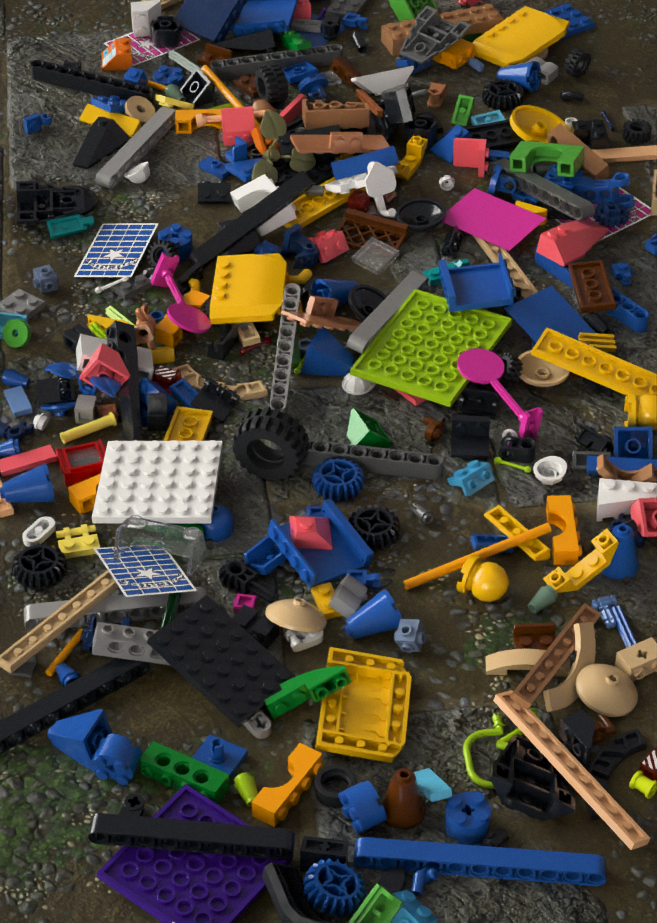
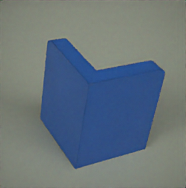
(238, 152)

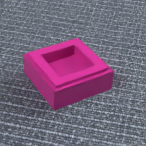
(244, 599)

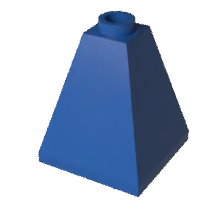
(326, 356)
(80, 735)

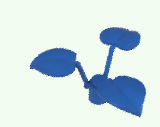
(67, 370)

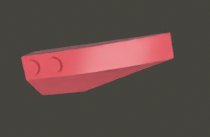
(570, 241)

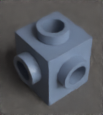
(45, 279)
(410, 635)

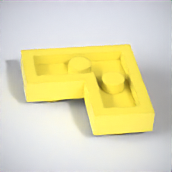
(169, 102)

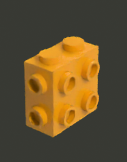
(456, 54)

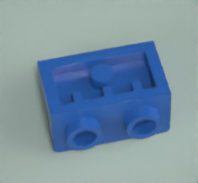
(406, 62)

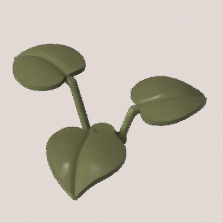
(272, 127)

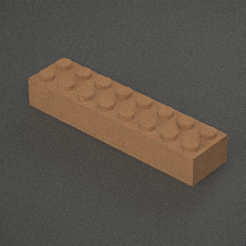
(481, 19)

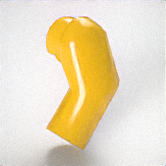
(302, 278)
(194, 284)

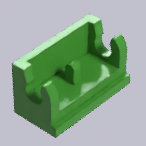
(378, 907)

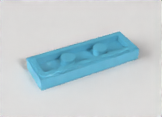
(432, 786)

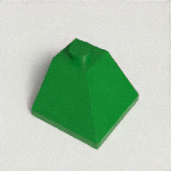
(366, 431)

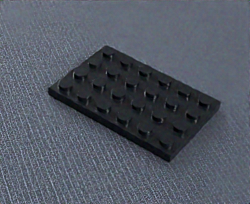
(220, 660)

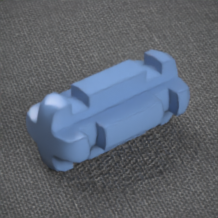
(476, 64)
(604, 601)
(607, 616)

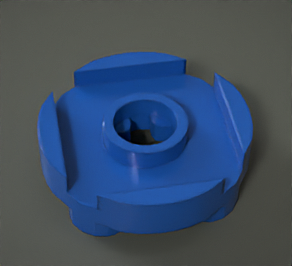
(168, 75)

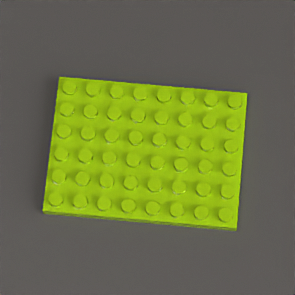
(422, 347)

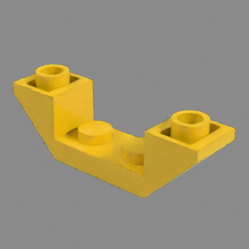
(414, 155)
(587, 568)

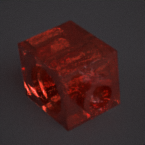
(359, 201)

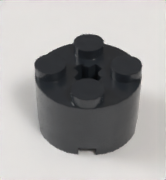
(165, 32)
(424, 127)

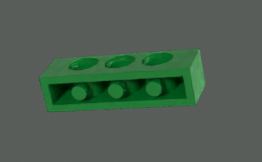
(178, 769)

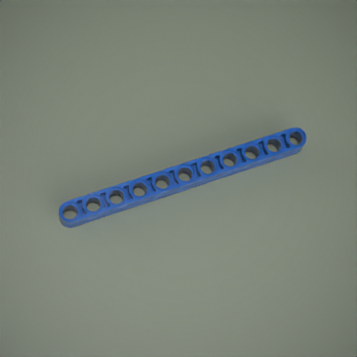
(481, 861)

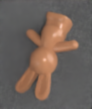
(145, 327)

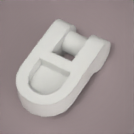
(308, 640)

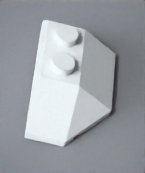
(382, 81)

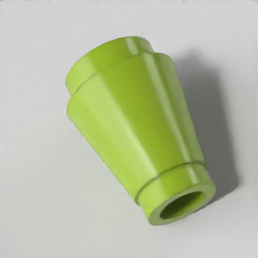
(246, 787)

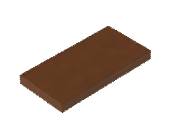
(591, 286)

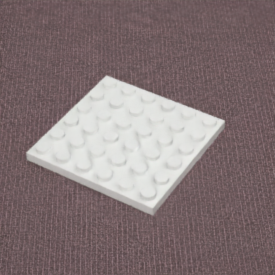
(158, 481)

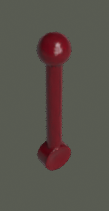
(267, 340)

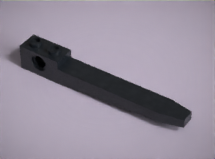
(123, 340)

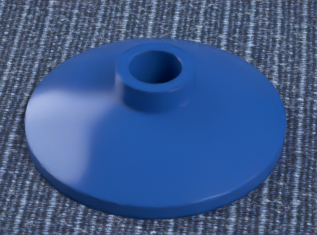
(58, 408)

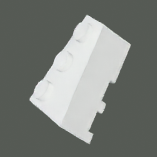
(618, 496)

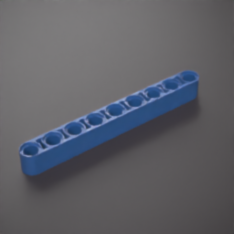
(626, 310)

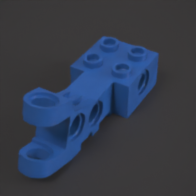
(594, 190)

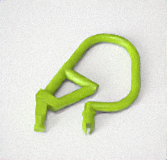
(501, 744)

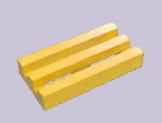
(596, 339)

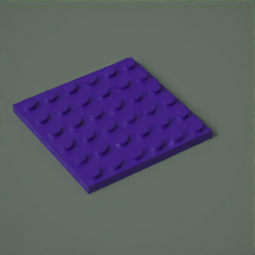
(188, 884)

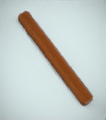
(373, 106)

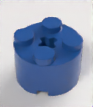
(181, 237)
(116, 759)
(362, 806)
(467, 817)

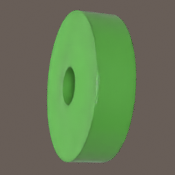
(23, 336)

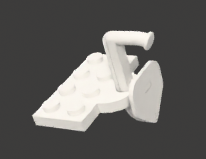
(378, 182)

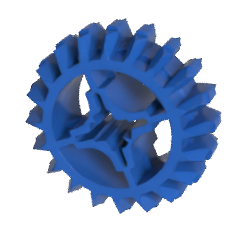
(338, 479)
(335, 882)

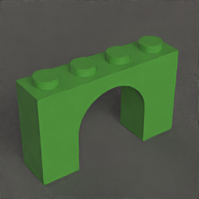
(568, 157)

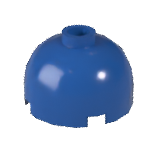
(221, 525)

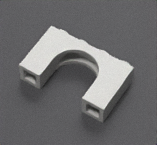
(253, 193)
(88, 345)

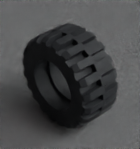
(279, 429)

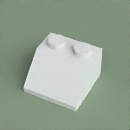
(142, 15)

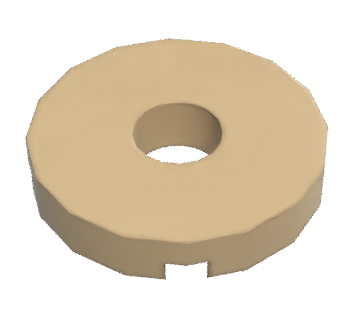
(141, 103)

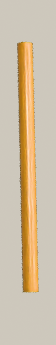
(223, 89)
(483, 553)

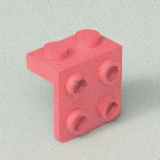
(471, 154)
(330, 244)

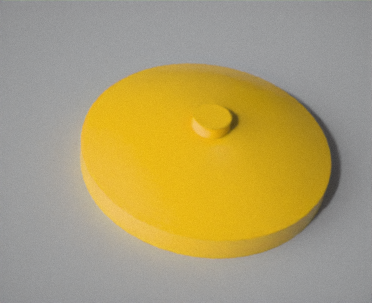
(534, 123)

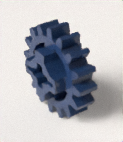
(611, 214)

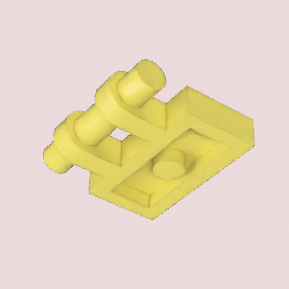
(79, 545)

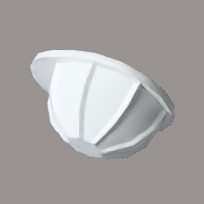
(138, 173)
(356, 385)
(550, 470)

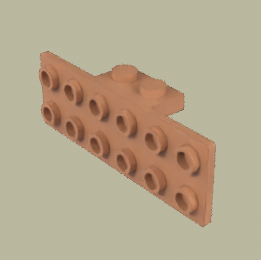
(338, 143)
(320, 314)

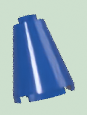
(524, 73)
(333, 289)
(29, 487)
(625, 559)
(374, 617)

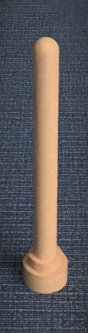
(202, 119)

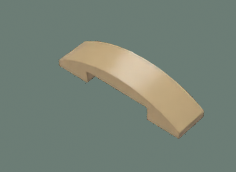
(518, 659)

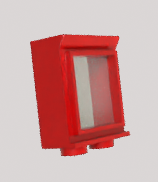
(81, 461)

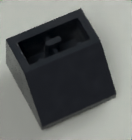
(578, 735)

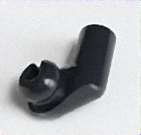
(571, 95)

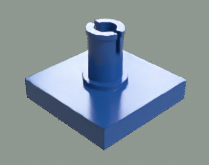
(221, 755)

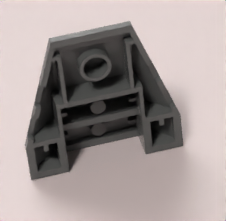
(431, 36)

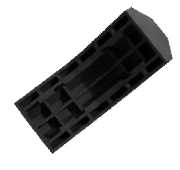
(287, 892)

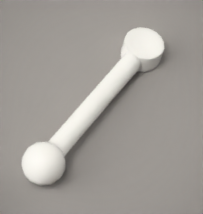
(98, 290)

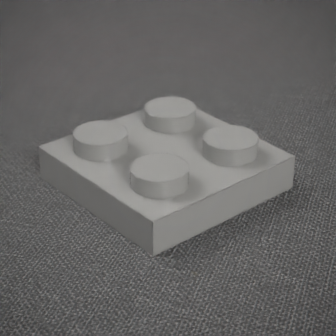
(22, 304)

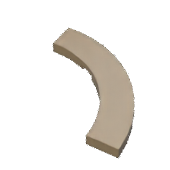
(245, 390)
(566, 692)

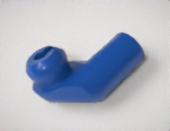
(422, 877)

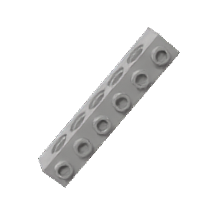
(125, 643)

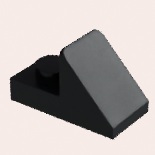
(157, 412)

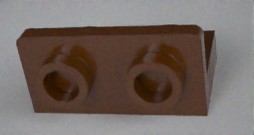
(214, 53)
(344, 71)
(533, 635)

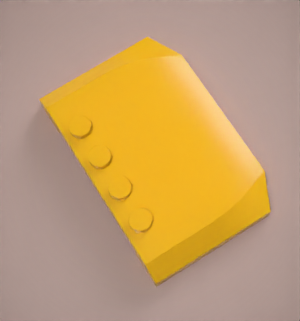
(520, 37)
(248, 288)
(368, 714)

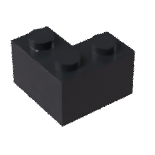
(591, 133)

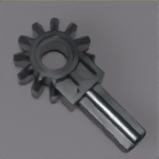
(244, 580)

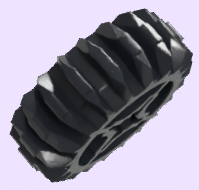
(502, 94)
(376, 526)
(39, 566)

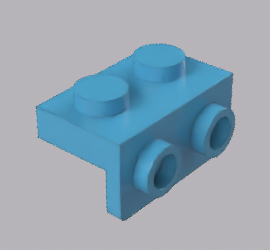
(472, 477)
(412, 910)

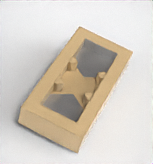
(248, 334)

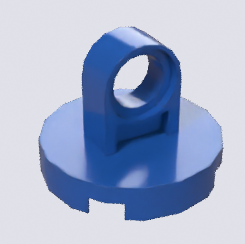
(315, 85)
(498, 182)

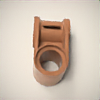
(437, 94)

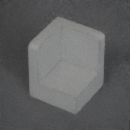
(84, 409)

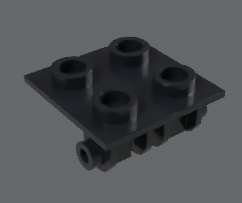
(55, 390)
(216, 399)

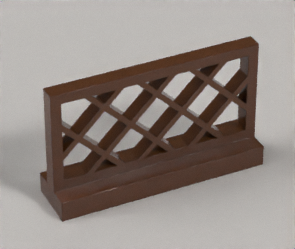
(374, 225)

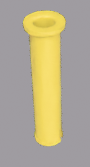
(88, 428)

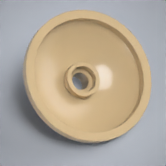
(540, 372)
(296, 615)
(606, 690)

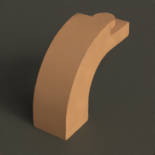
(609, 471)

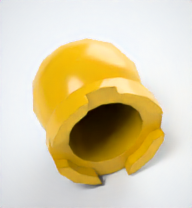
(641, 411)
(485, 580)

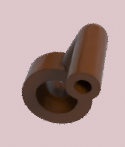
(433, 429)
(603, 728)

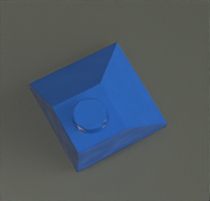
(444, 146)
(633, 442)

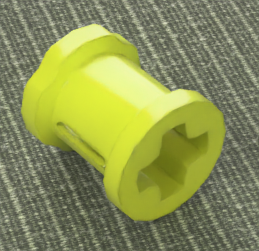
(643, 784)

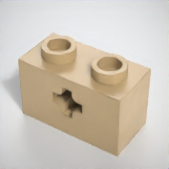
(638, 659)

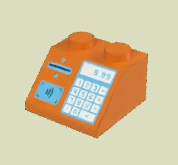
(117, 55)

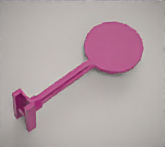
(180, 313)
(487, 368)

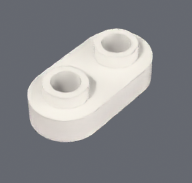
(39, 531)

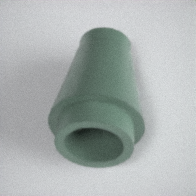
(174, 92)
(542, 599)

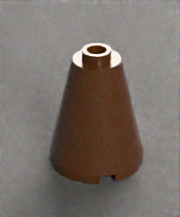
(404, 800)

